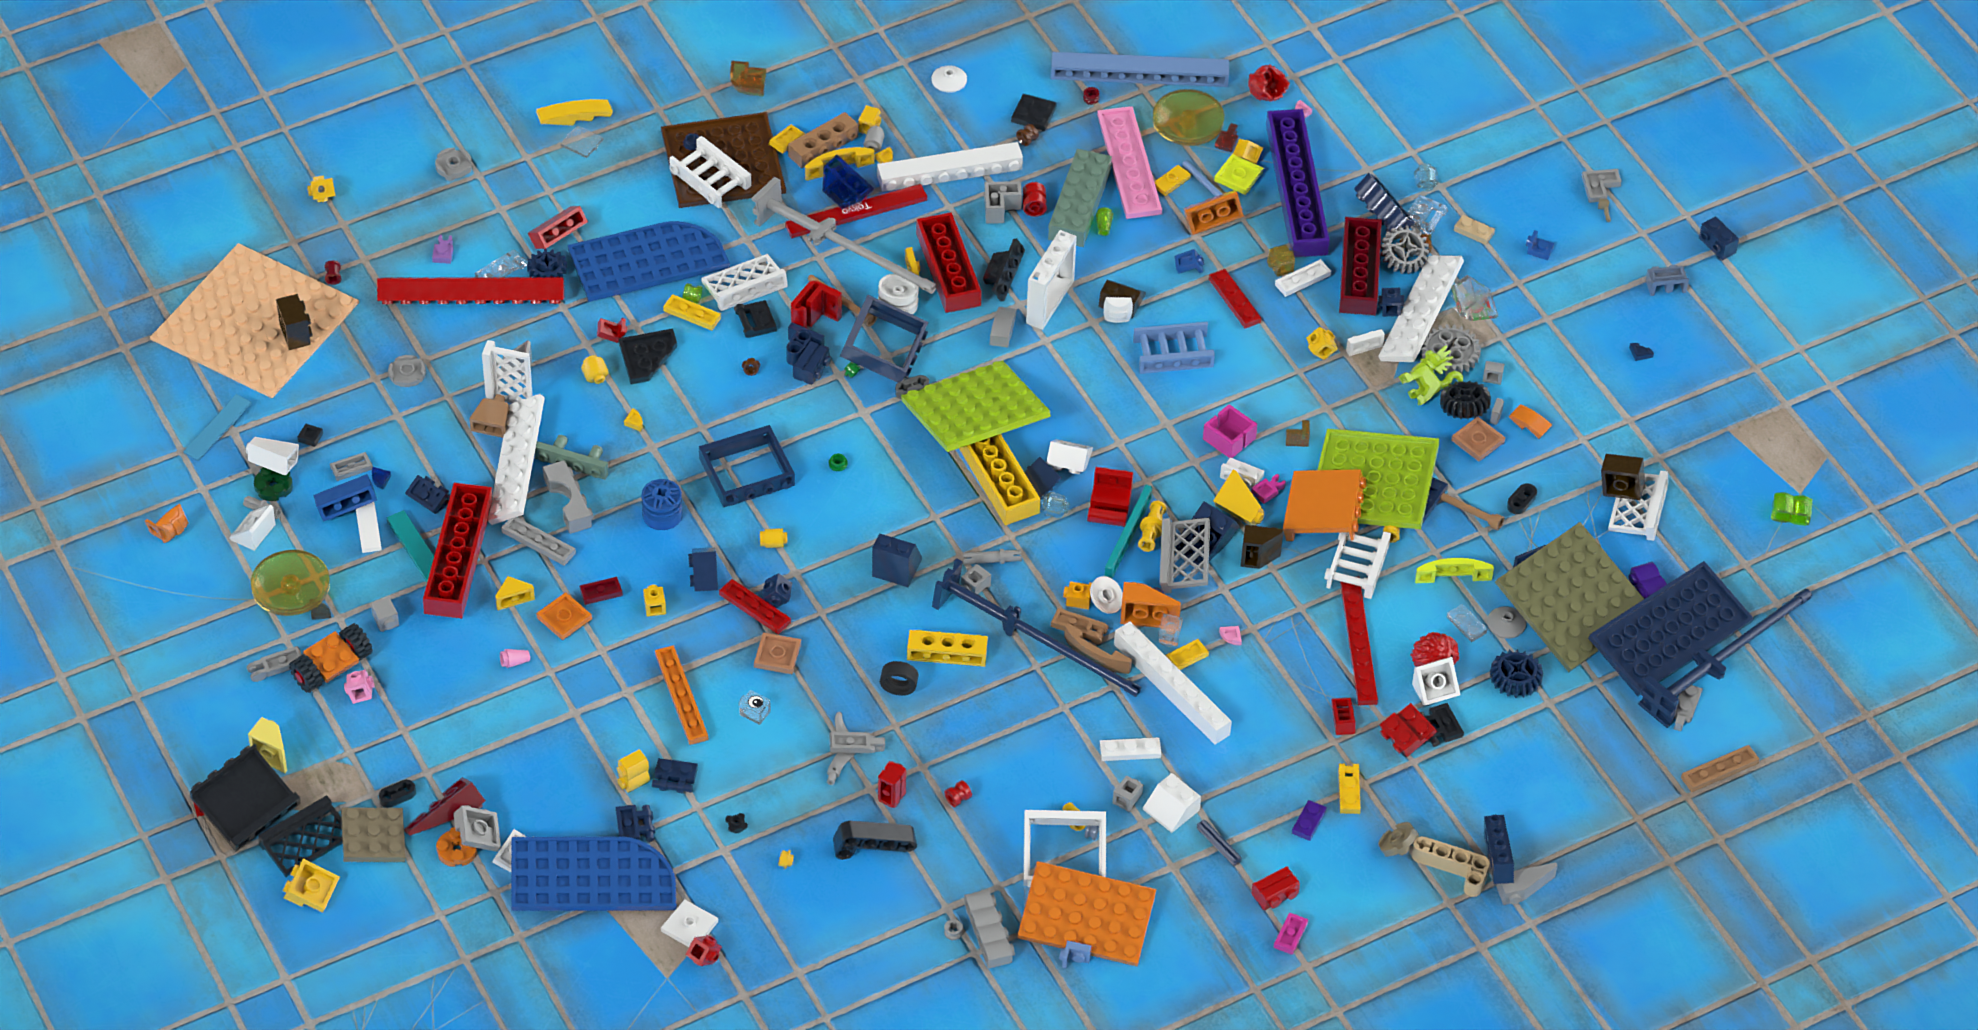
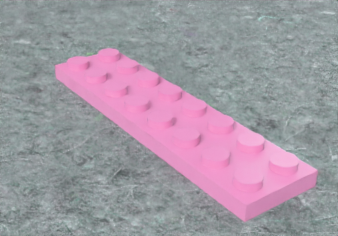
(1129, 162)

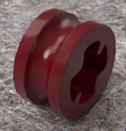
(1091, 95)

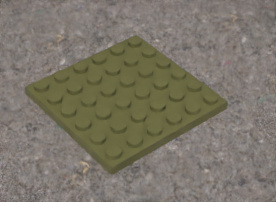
(1569, 593)

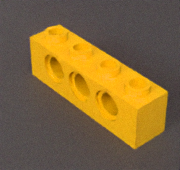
(947, 648)

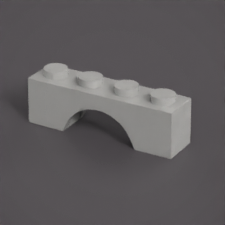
(560, 480)

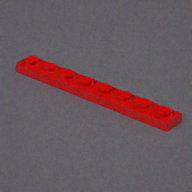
(1359, 644)

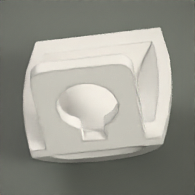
(1118, 309)

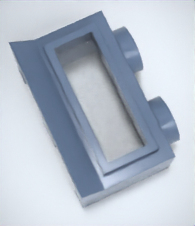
(1666, 276)

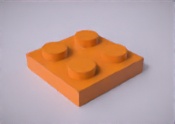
(564, 616)

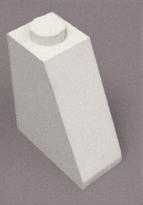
(273, 454)

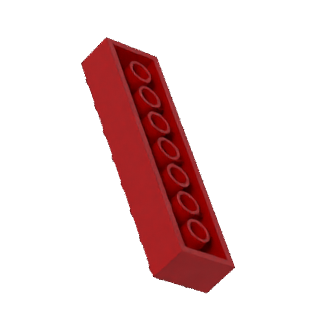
(457, 550)

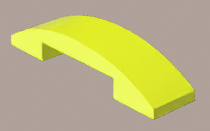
(1454, 567)

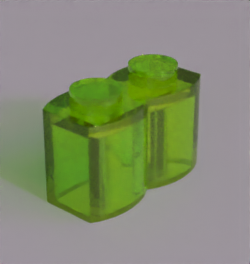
(1791, 509)

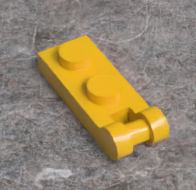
(1349, 789)

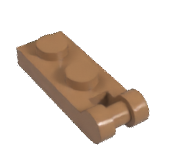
(1081, 622)

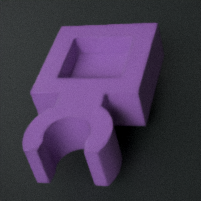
(443, 251)

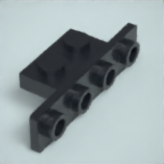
(1003, 269)

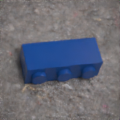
(345, 497)

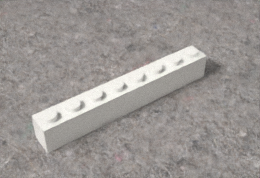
(950, 166)
(1172, 683)

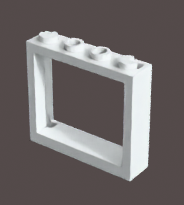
(1044, 299)
(1050, 817)

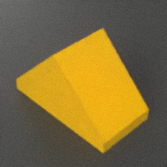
(513, 593)

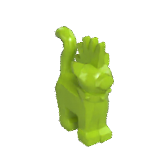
(1425, 377)

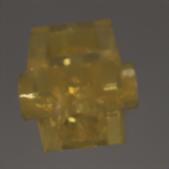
(1281, 260)

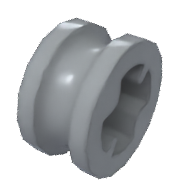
(953, 924)

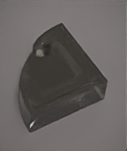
(320, 612)

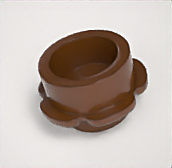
(751, 370)

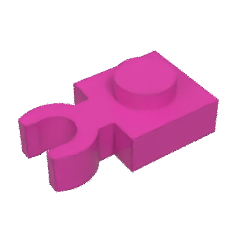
(1267, 490)

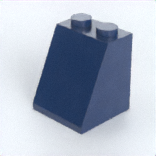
(895, 560)

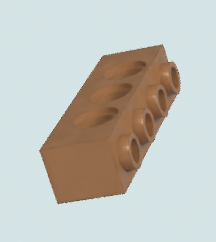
(823, 139)

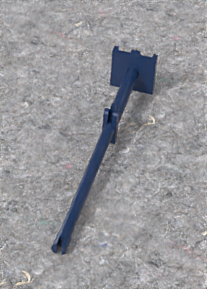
(1011, 622)
(1663, 702)

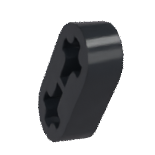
(397, 793)

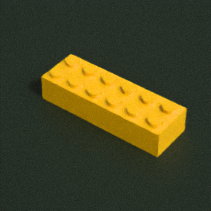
(1002, 479)

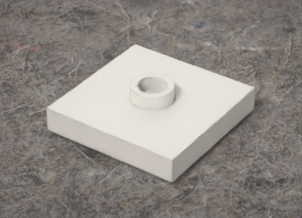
(689, 922)

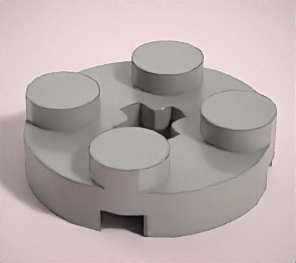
(454, 171)

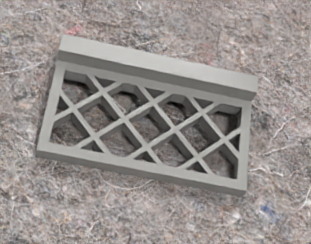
(1168, 556)

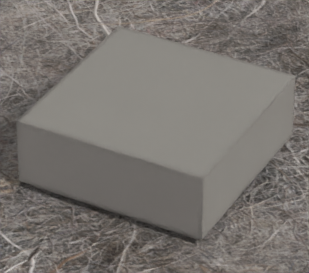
(1497, 411)

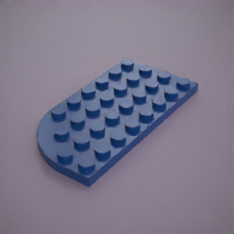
(645, 258)
(589, 875)

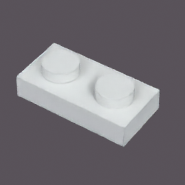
(1365, 342)

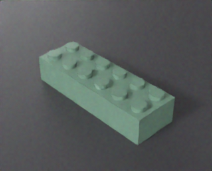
(1080, 195)

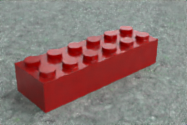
(948, 262)

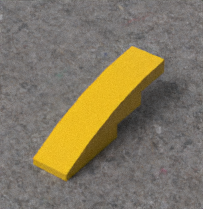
(569, 112)

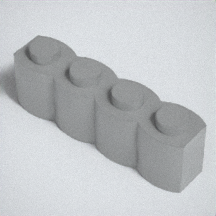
(988, 928)

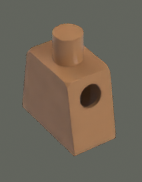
(490, 416)

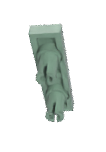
(580, 463)

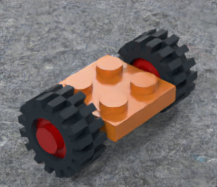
(330, 657)

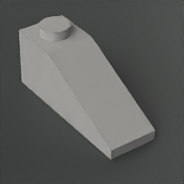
(1526, 883)

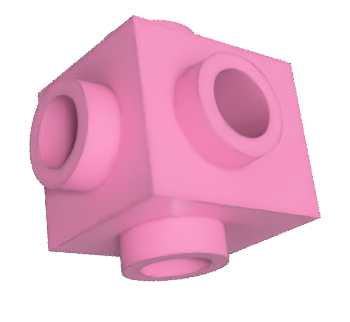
(359, 686)

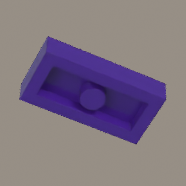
(1309, 820)

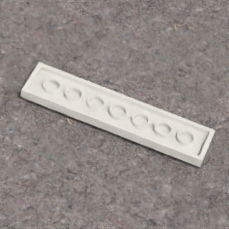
(1421, 308)
(516, 459)

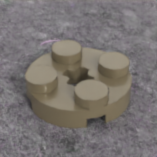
(1398, 840)

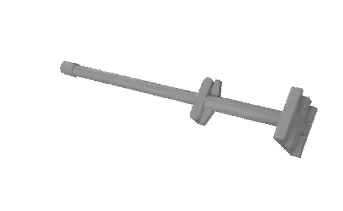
(769, 201)

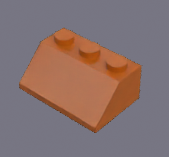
(1213, 212)

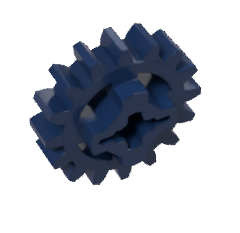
(538, 264)

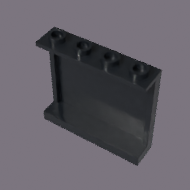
(244, 797)

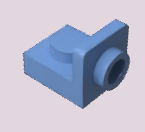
(1076, 952)

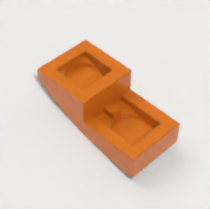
(1531, 420)

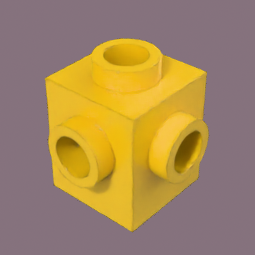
(327, 185)
(1321, 343)

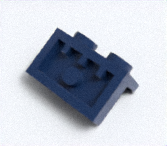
(426, 494)

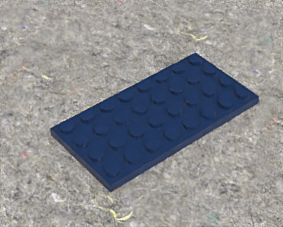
(1670, 627)

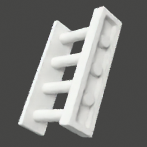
(715, 158)
(1372, 571)

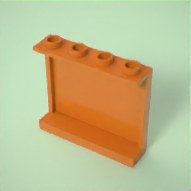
(1324, 502)

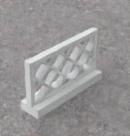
(748, 288)
(493, 374)
(1653, 510)

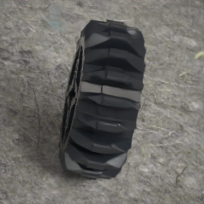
(1465, 400)

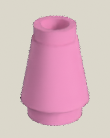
(511, 657)

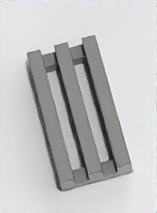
(352, 468)

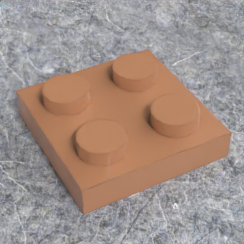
(1478, 439)
(777, 653)

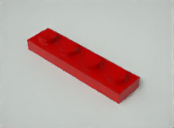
(1235, 298)
(755, 606)

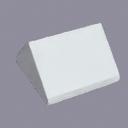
(254, 527)
(1436, 681)

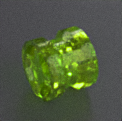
(692, 293)

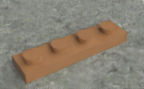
(1720, 768)

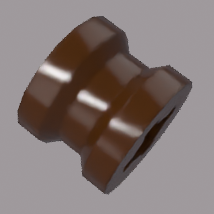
(1027, 135)

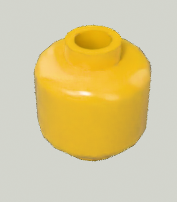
(594, 369)

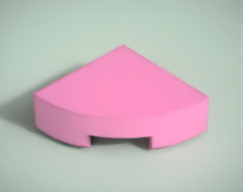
(1306, 109)
(1231, 634)

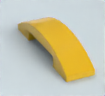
(857, 155)

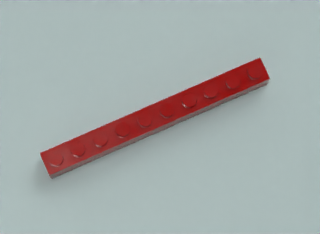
(470, 288)

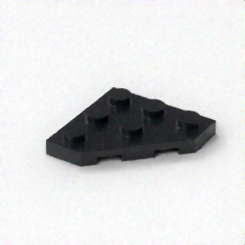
(646, 353)

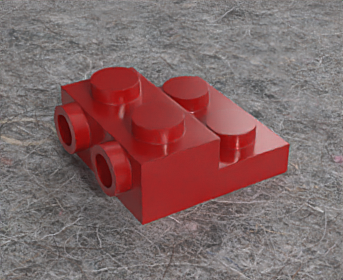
(1407, 730)

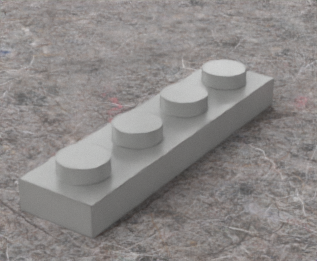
(538, 540)

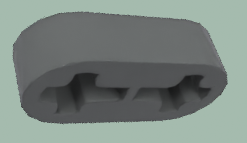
(911, 384)

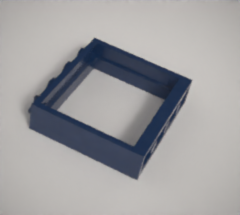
(894, 316)
(740, 443)

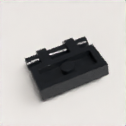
(1446, 724)

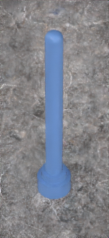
(1202, 179)

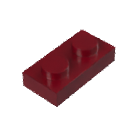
(600, 590)

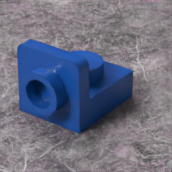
(1539, 247)
(1188, 261)

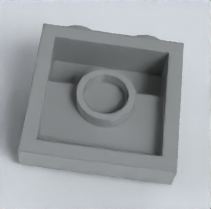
(478, 828)

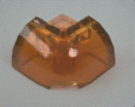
(748, 79)

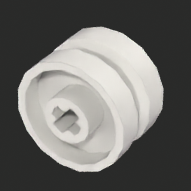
(899, 293)

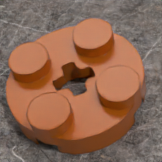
(448, 855)

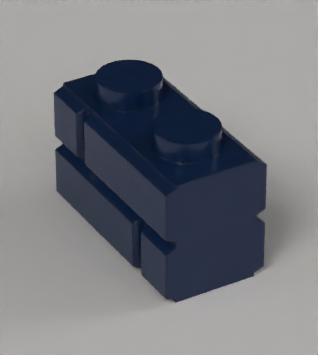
(811, 363)

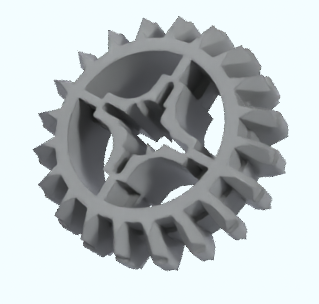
(1418, 249)

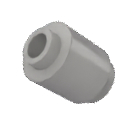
(874, 138)

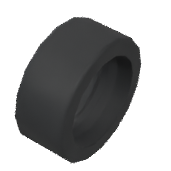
(899, 669)

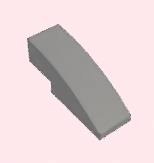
(1002, 326)

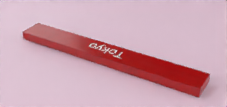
(869, 207)

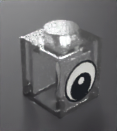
(754, 707)

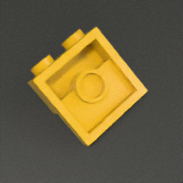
(310, 885)

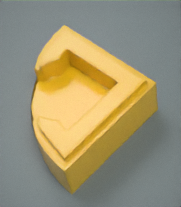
(884, 156)
(634, 420)

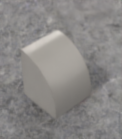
(1493, 372)

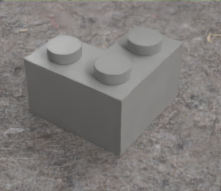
(1001, 197)

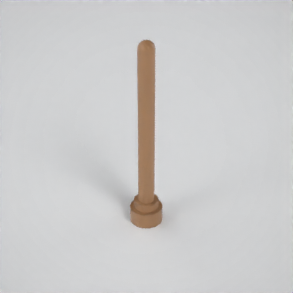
(869, 319)
(1494, 520)

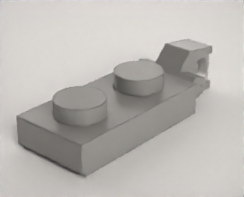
(1686, 706)
(855, 742)

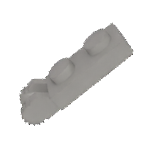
(273, 664)

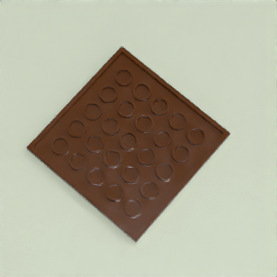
(740, 138)

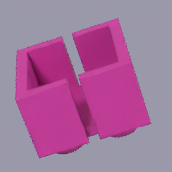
(1230, 431)

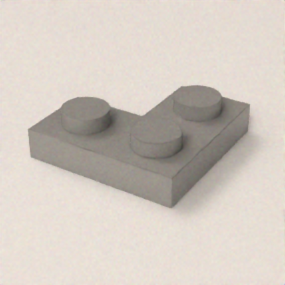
(1597, 181)

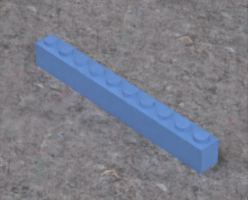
(1140, 69)

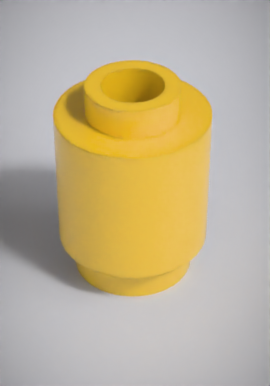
(773, 538)

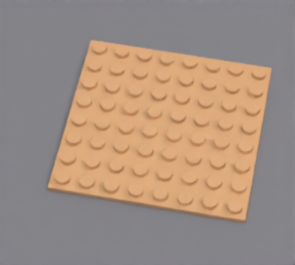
(235, 324)

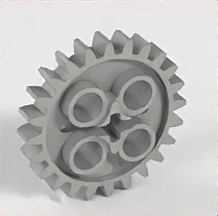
(1465, 349)

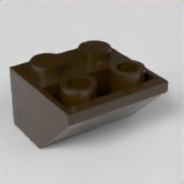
(1260, 546)

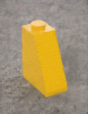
(1238, 500)

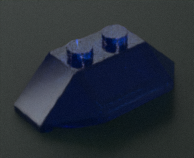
(844, 184)

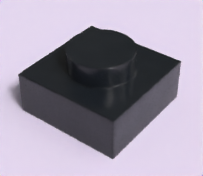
(310, 435)

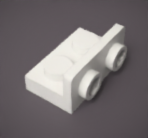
(1248, 473)

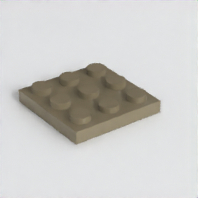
(373, 835)

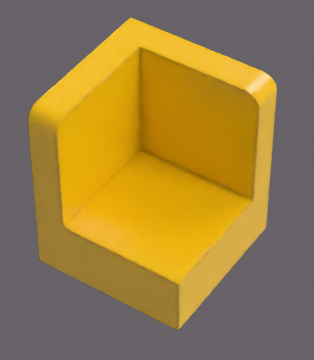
(1248, 150)

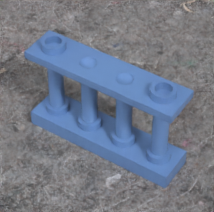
(1173, 361)

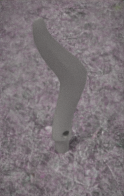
(840, 758)

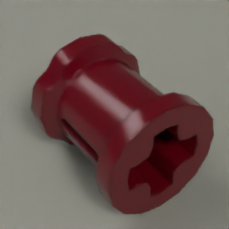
(332, 269)

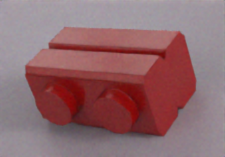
(892, 784)
(1276, 888)

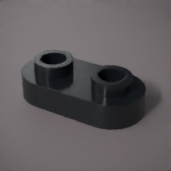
(1518, 501)

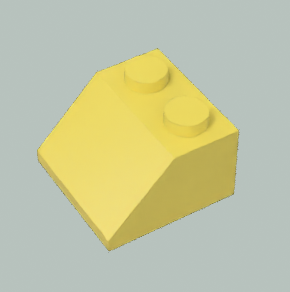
(269, 743)

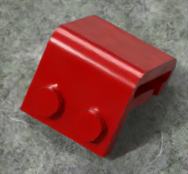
(814, 301)
(1110, 496)

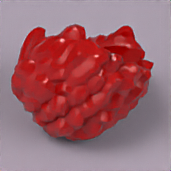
(1268, 83)
(1434, 648)

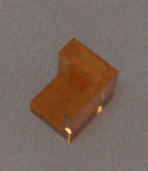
(1299, 437)

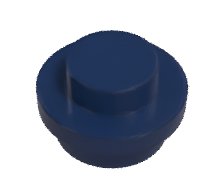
(690, 141)

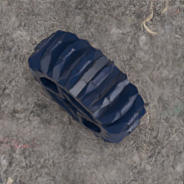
(1516, 677)

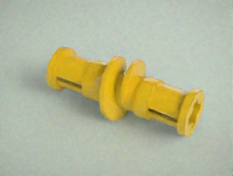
(1152, 526)

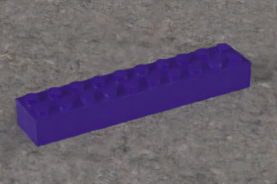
(1297, 183)

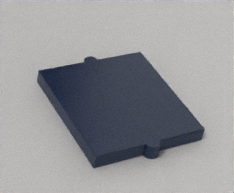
(1042, 477)

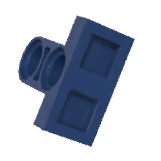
(799, 339)

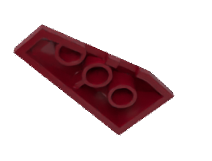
(441, 811)

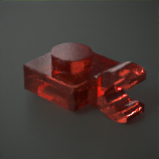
(1227, 140)

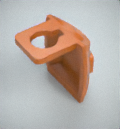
(169, 525)

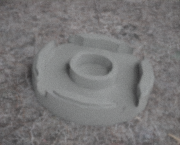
(407, 371)

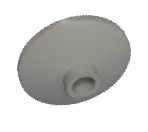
(1506, 622)

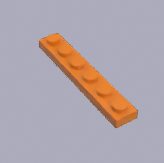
(681, 695)

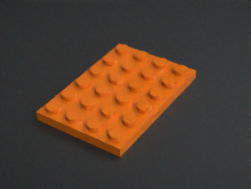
(1087, 911)

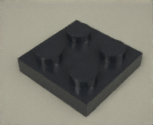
(1034, 111)

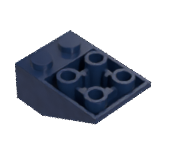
(1221, 531)

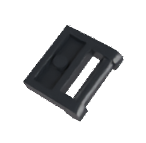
(760, 315)

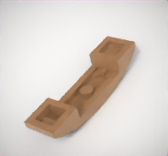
(1116, 662)

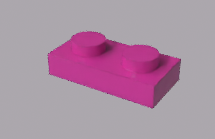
(1290, 933)

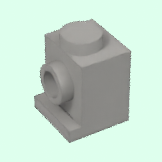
(976, 579)
(1127, 793)

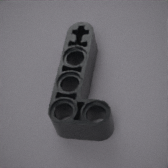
(872, 836)

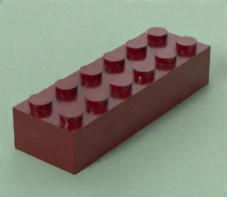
(1360, 266)

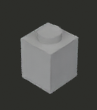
(385, 614)

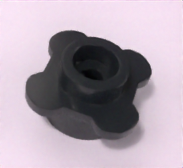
(736, 827)

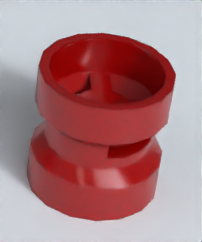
(956, 794)

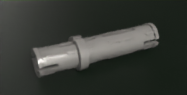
(992, 556)

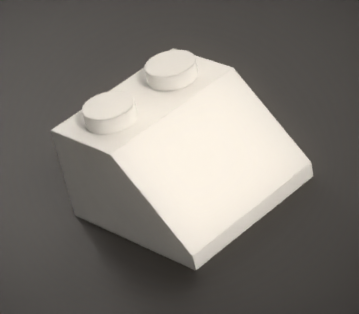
(1069, 456)
(1172, 803)

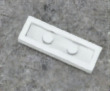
(1302, 278)
(1130, 749)

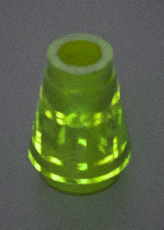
(1104, 220)

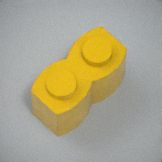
(633, 771)

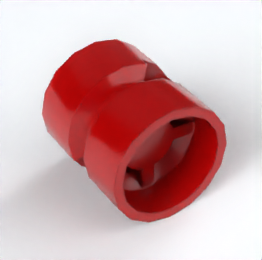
(1034, 199)

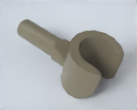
(1604, 204)

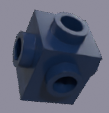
(1391, 302)
(777, 590)

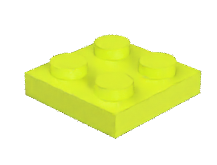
(1238, 174)

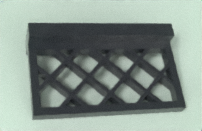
(293, 825)

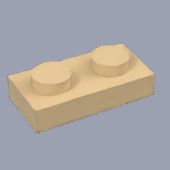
(1474, 229)

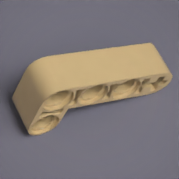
(1453, 860)

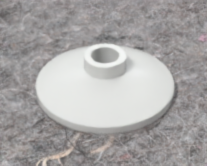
(949, 79)
(1106, 595)

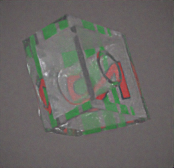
(1473, 300)

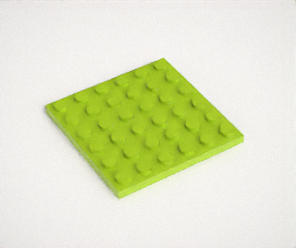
(975, 405)
(1395, 471)

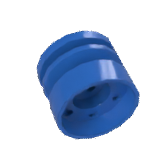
(661, 504)

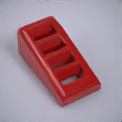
(1343, 717)

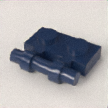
(675, 771)
(628, 822)

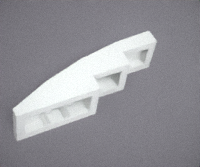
(368, 528)

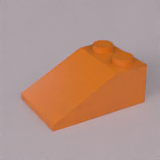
(1146, 605)

